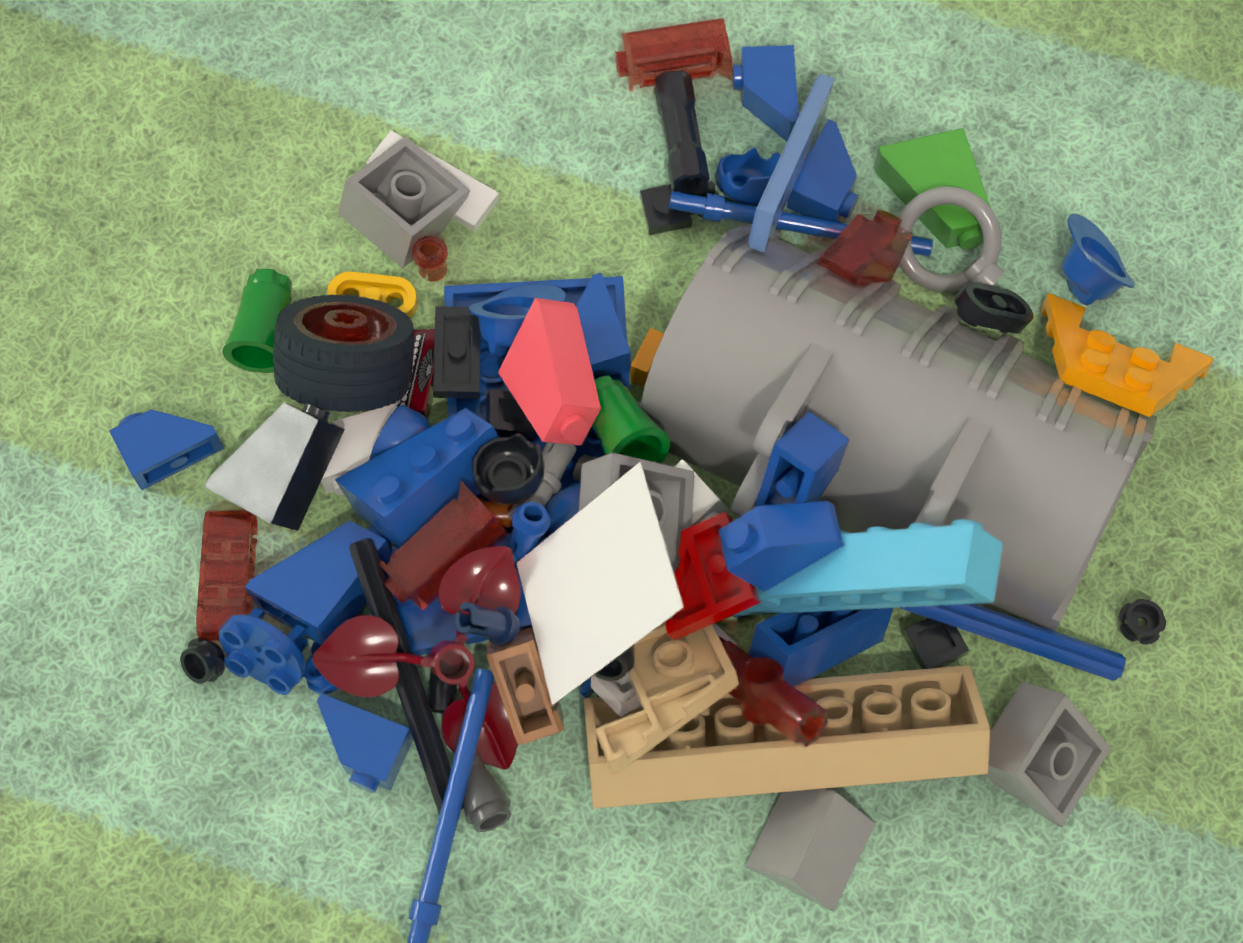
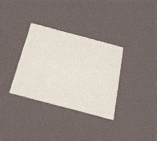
(598, 584)

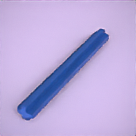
(1027, 637)

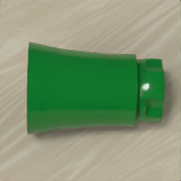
(252, 335)
(625, 426)

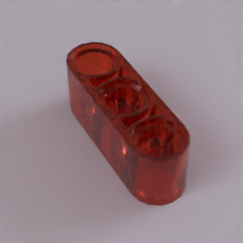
(225, 569)

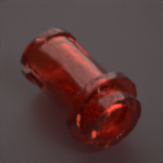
(431, 256)

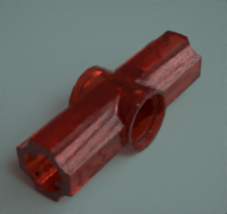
(772, 700)

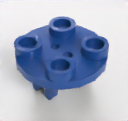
(264, 651)

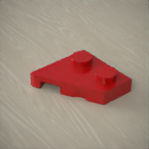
(703, 581)

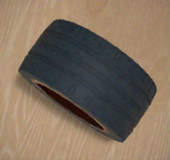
(343, 352)

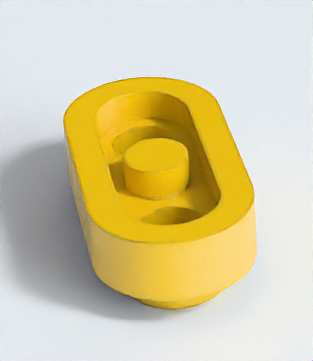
(377, 287)

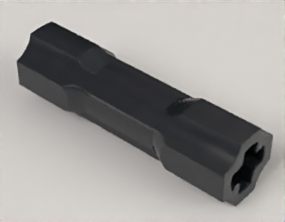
(686, 157)

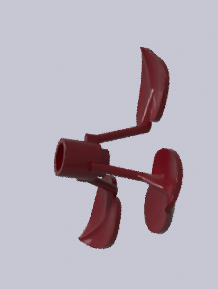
(363, 654)

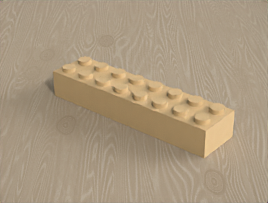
(876, 733)

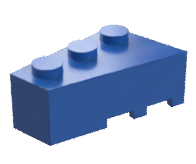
(418, 477)

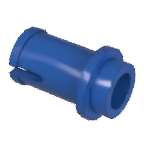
(529, 524)

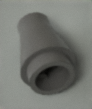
(484, 800)

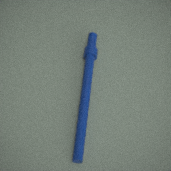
(715, 207)
(425, 909)

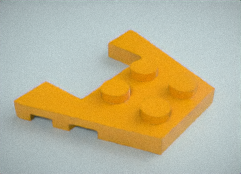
(1115, 371)

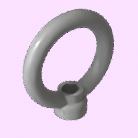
(981, 269)

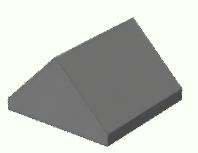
(811, 844)

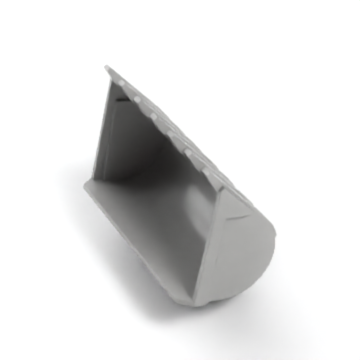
(931, 412)

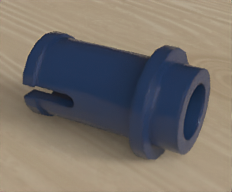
(496, 624)

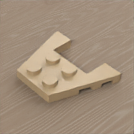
(673, 686)

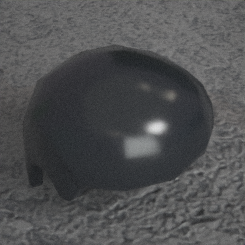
(508, 469)

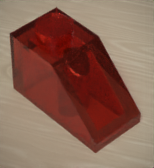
(868, 249)

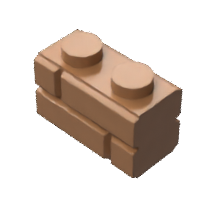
(524, 688)

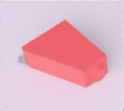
(552, 373)

